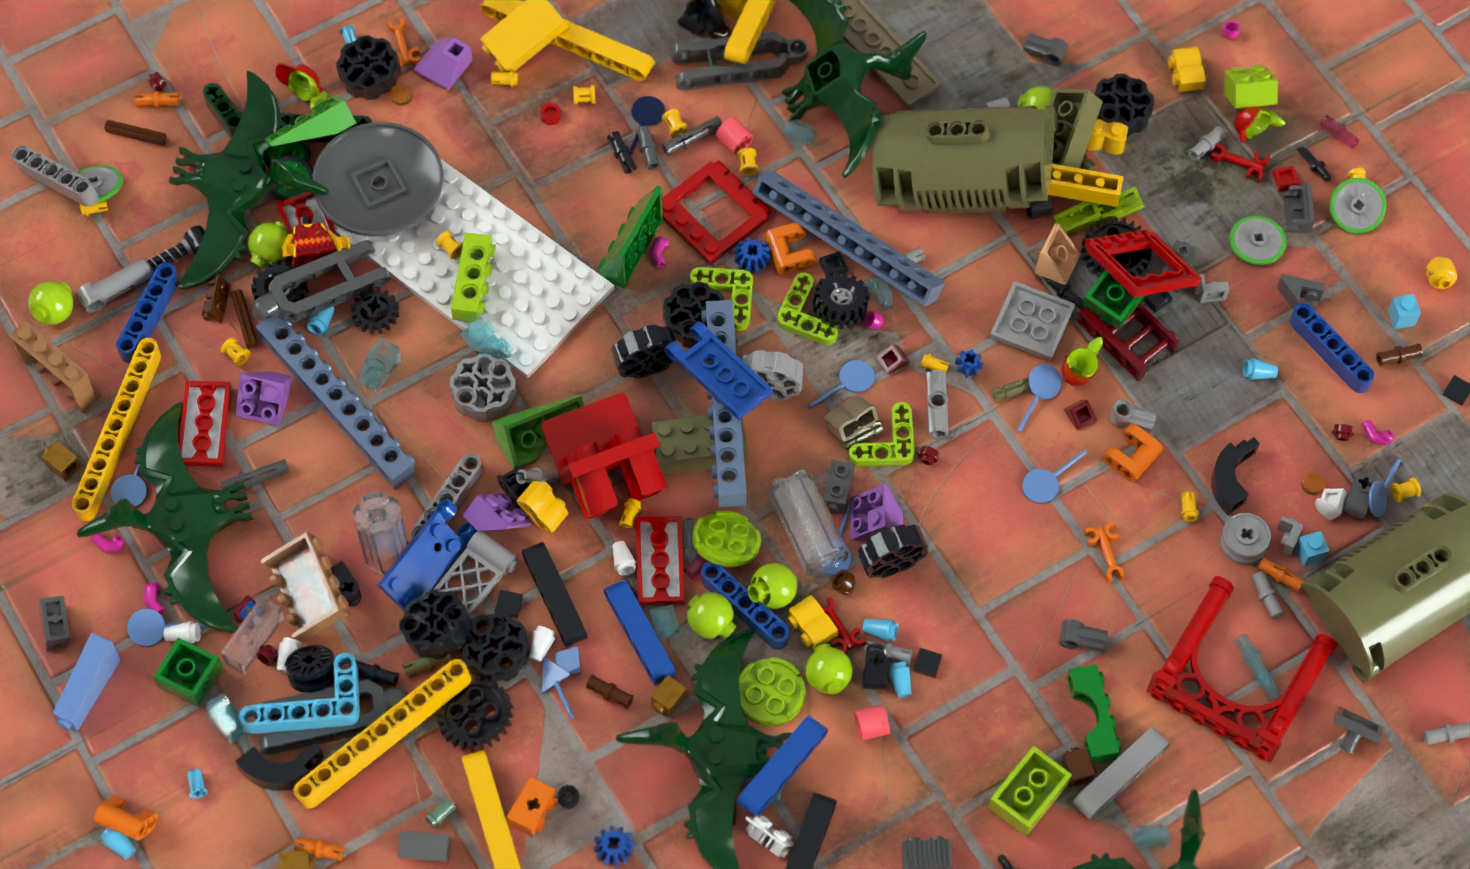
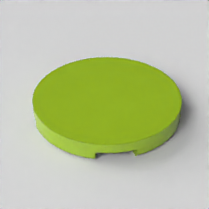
(726, 539)
(771, 691)

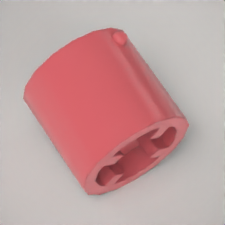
(734, 135)
(872, 722)

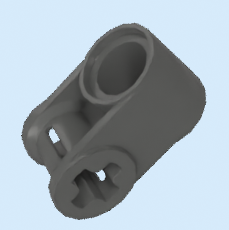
(1358, 498)

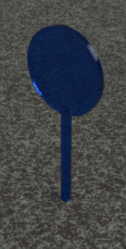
(646, 112)

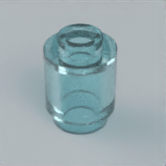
(799, 132)
(1151, 837)

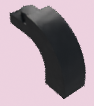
(1224, 485)
(278, 775)

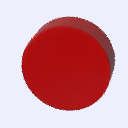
(550, 114)

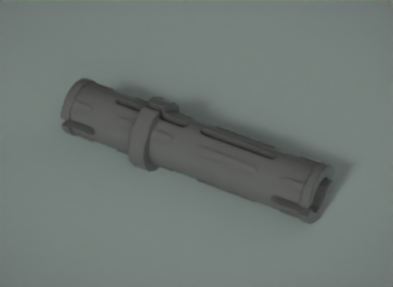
(671, 146)
(280, 468)

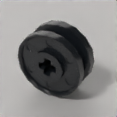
(310, 668)

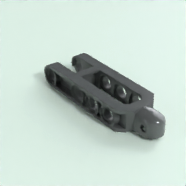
(713, 75)
(277, 305)
(296, 739)

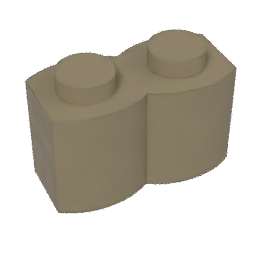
(852, 417)

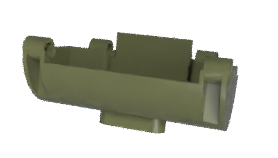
(964, 171)
(1378, 616)

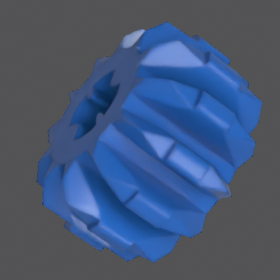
(752, 255)
(611, 855)

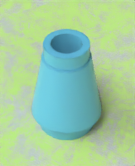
(320, 320)
(1257, 369)
(881, 628)
(900, 678)
(118, 843)

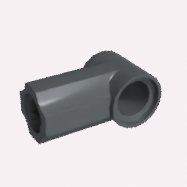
(1051, 50)
(1077, 635)

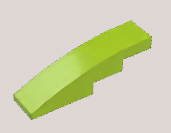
(1088, 213)

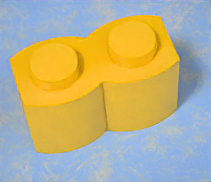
(1187, 69)
(1108, 137)
(543, 506)
(812, 623)

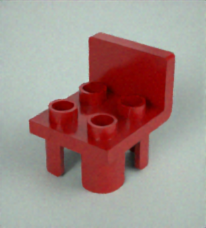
(599, 439)

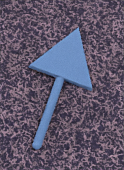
(551, 677)

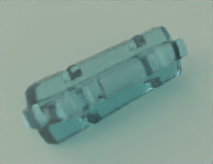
(689, 553)

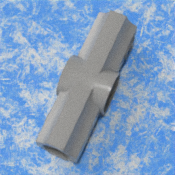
(937, 414)

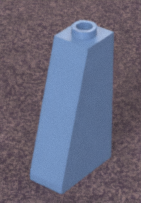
(86, 682)

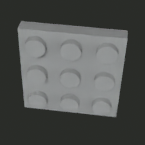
(1032, 321)

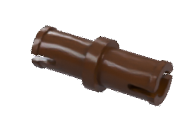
(1399, 354)
(609, 691)

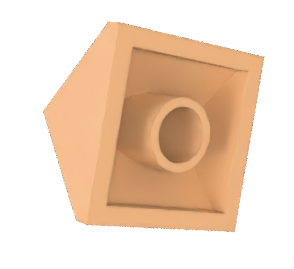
(1057, 256)

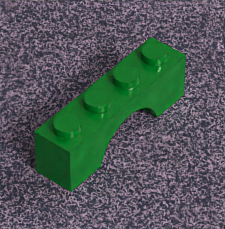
(1087, 686)

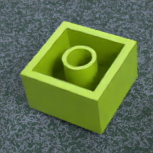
(1250, 86)

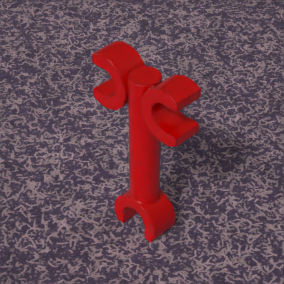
(1255, 166)
(846, 641)

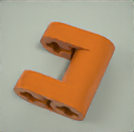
(782, 257)
(1147, 451)
(112, 815)

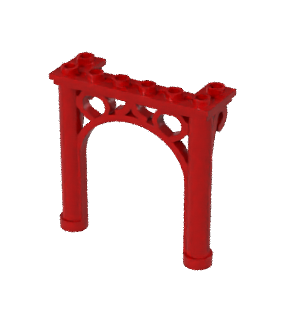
(1262, 741)

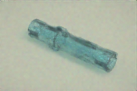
(1258, 668)

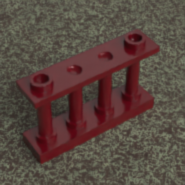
(1121, 350)

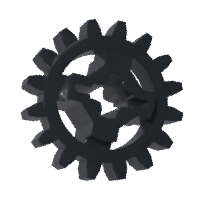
(381, 316)

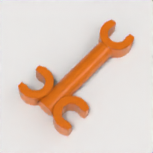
(404, 56)
(1104, 536)

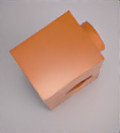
(532, 794)

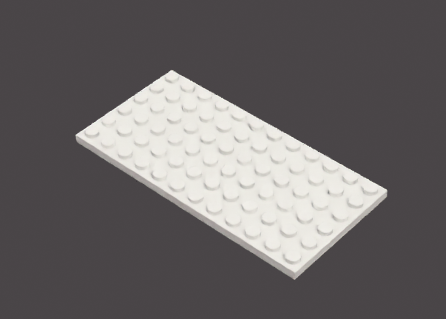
(535, 284)

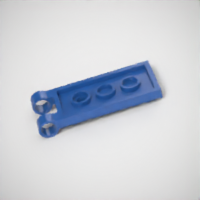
(727, 379)
(419, 564)

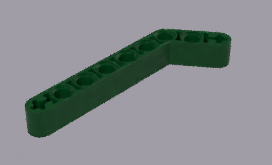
(233, 116)

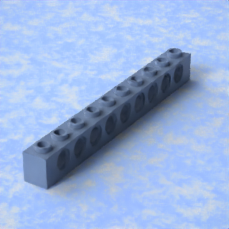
(849, 238)
(393, 472)
(733, 492)

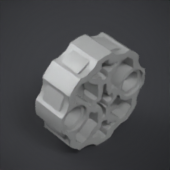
(778, 371)
(493, 389)

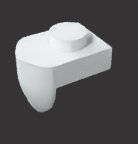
(1331, 503)

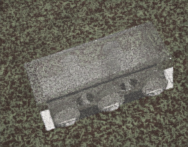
(251, 634)

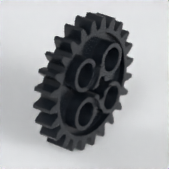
(1140, 257)
(488, 727)

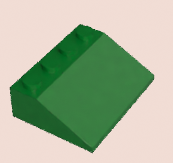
(633, 239)

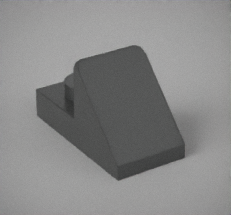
(1293, 288)

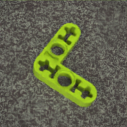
(737, 289)
(795, 313)
(892, 448)

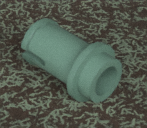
(437, 815)

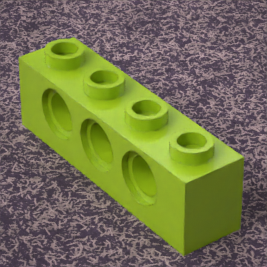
(473, 246)

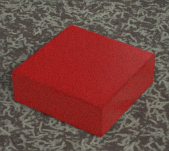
(1285, 177)

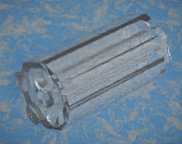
(807, 523)
(380, 530)

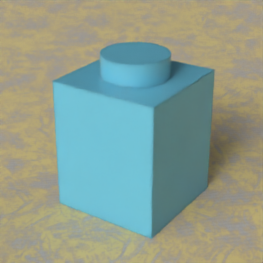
(1404, 311)
(1311, 549)

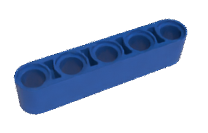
(148, 302)
(1333, 357)
(750, 614)
(639, 631)
(782, 766)

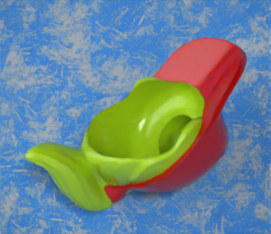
(301, 81)
(1254, 121)
(1081, 364)

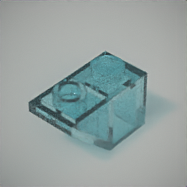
(482, 339)
(379, 364)
(224, 718)

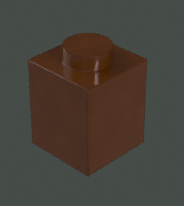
(1079, 765)

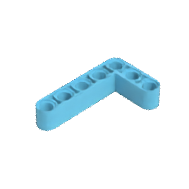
(310, 707)

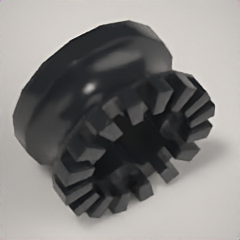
(573, 791)

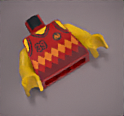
(311, 241)

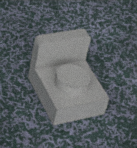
(1211, 292)
(1292, 531)

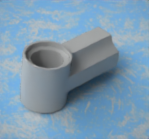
(1133, 415)

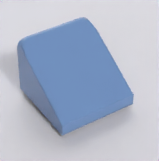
(569, 660)

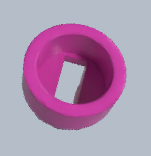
(1231, 30)
(873, 320)

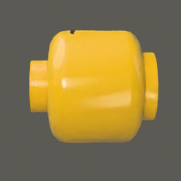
(1441, 271)

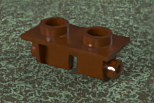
(218, 292)

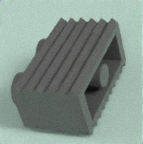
(926, 853)

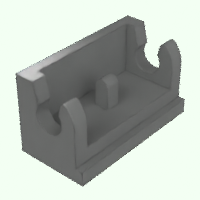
(1299, 209)
(54, 622)
(424, 846)

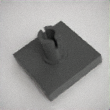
(1357, 727)

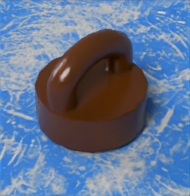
(844, 582)

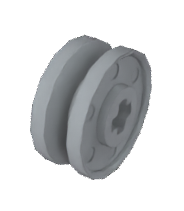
(1245, 538)

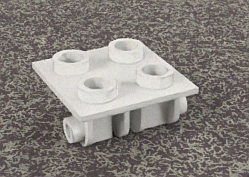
(762, 825)

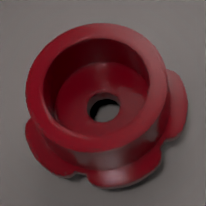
(157, 81)
(1342, 432)
(928, 455)
(267, 655)

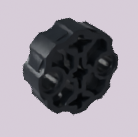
(365, 67)
(1123, 104)
(688, 309)
(643, 352)
(893, 551)
(435, 624)
(509, 648)

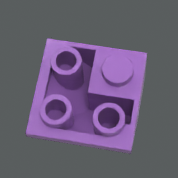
(445, 62)
(263, 396)
(495, 513)
(873, 513)

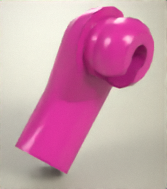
(656, 251)
(1382, 438)
(108, 545)
(150, 597)

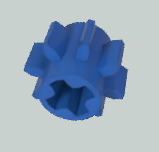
(969, 363)

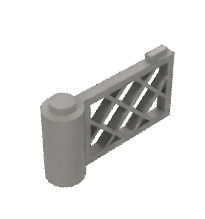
(492, 558)

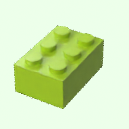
(1029, 791)

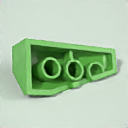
(326, 119)
(521, 434)

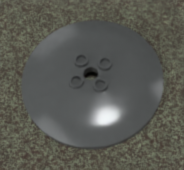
(374, 154)

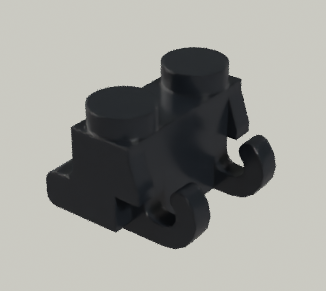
(694, 17)

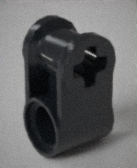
(510, 485)
(347, 583)
(875, 671)

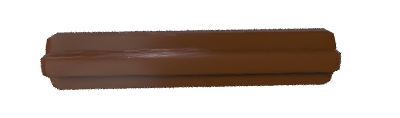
(135, 132)
(244, 319)

